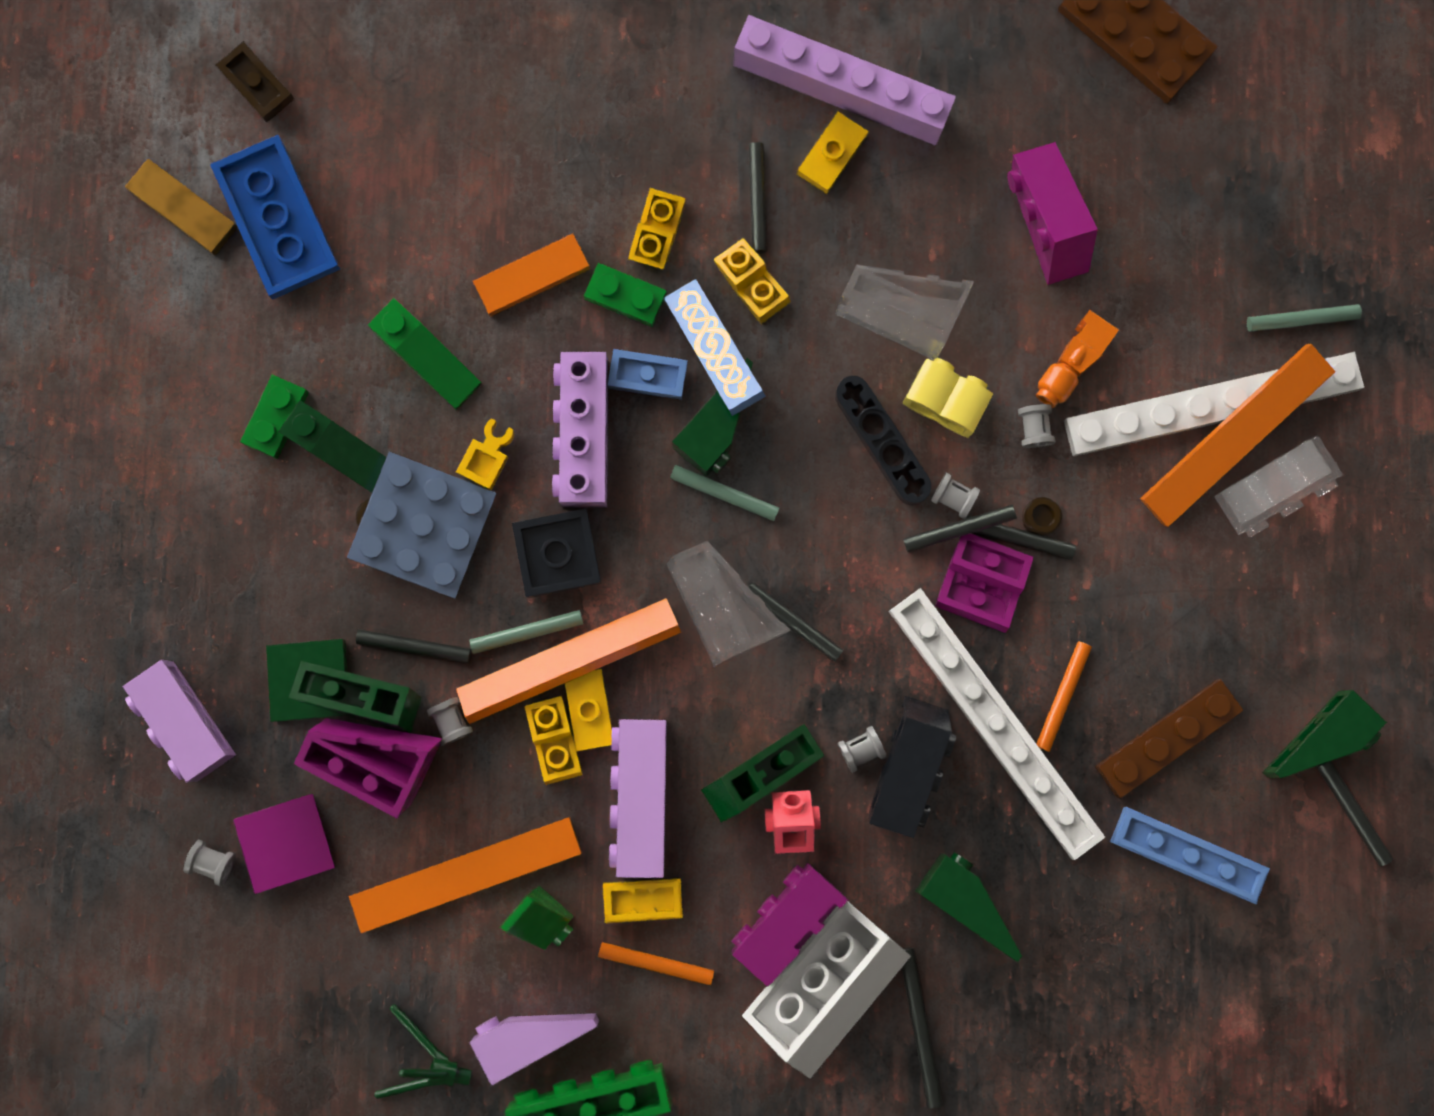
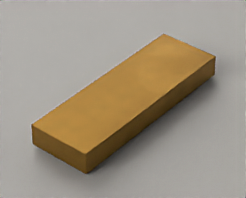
(181, 207)

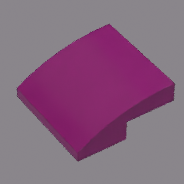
(984, 582)
(283, 843)

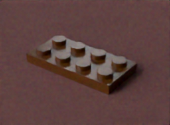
(1145, 39)

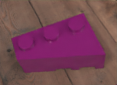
(1053, 212)
(369, 761)
(786, 923)

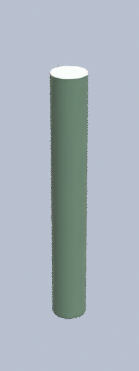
(1305, 317)
(724, 493)
(526, 632)

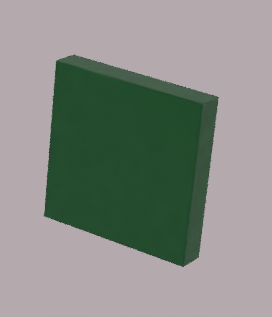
(282, 668)

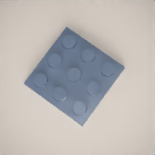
(421, 525)

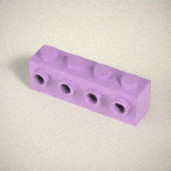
(583, 429)

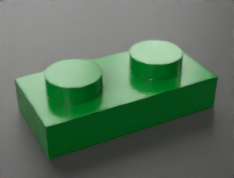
(625, 294)
(270, 414)

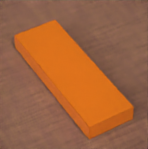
(531, 275)

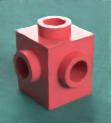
(792, 813)

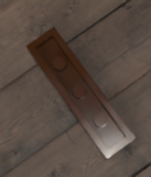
(1169, 738)

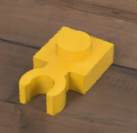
(484, 460)

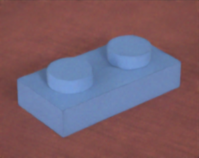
(647, 374)

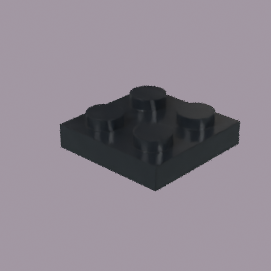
(556, 553)

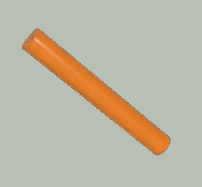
(1063, 696)
(656, 963)

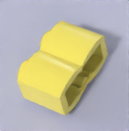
(948, 397)

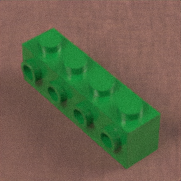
(631, 1093)

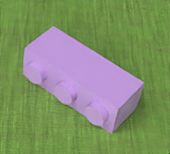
(178, 721)

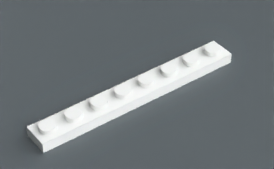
(1189, 409)
(997, 724)

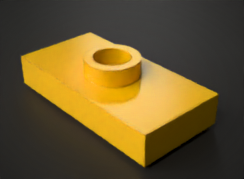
(832, 152)
(589, 711)
(642, 900)

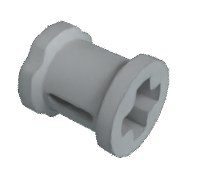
(1036, 426)
(955, 495)
(450, 721)
(862, 749)
(209, 862)

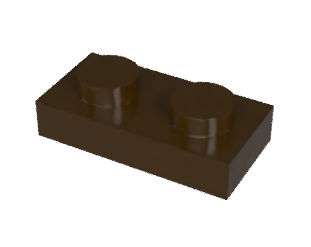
(254, 81)

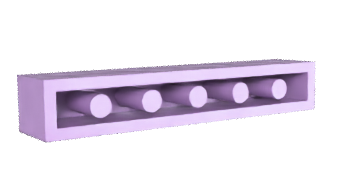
(842, 80)

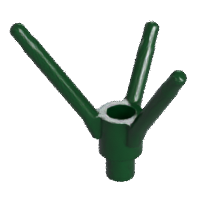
(441, 1070)

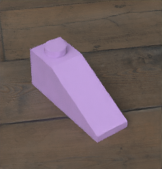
(522, 1040)

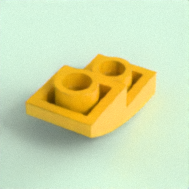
(657, 228)
(752, 281)
(553, 740)

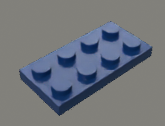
(275, 217)

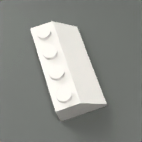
(826, 989)

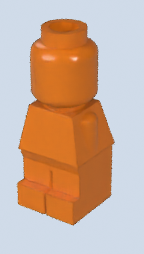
(1077, 357)

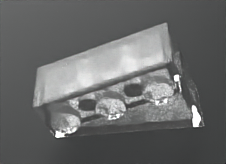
(904, 307)
(1279, 486)
(721, 605)

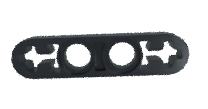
(887, 437)

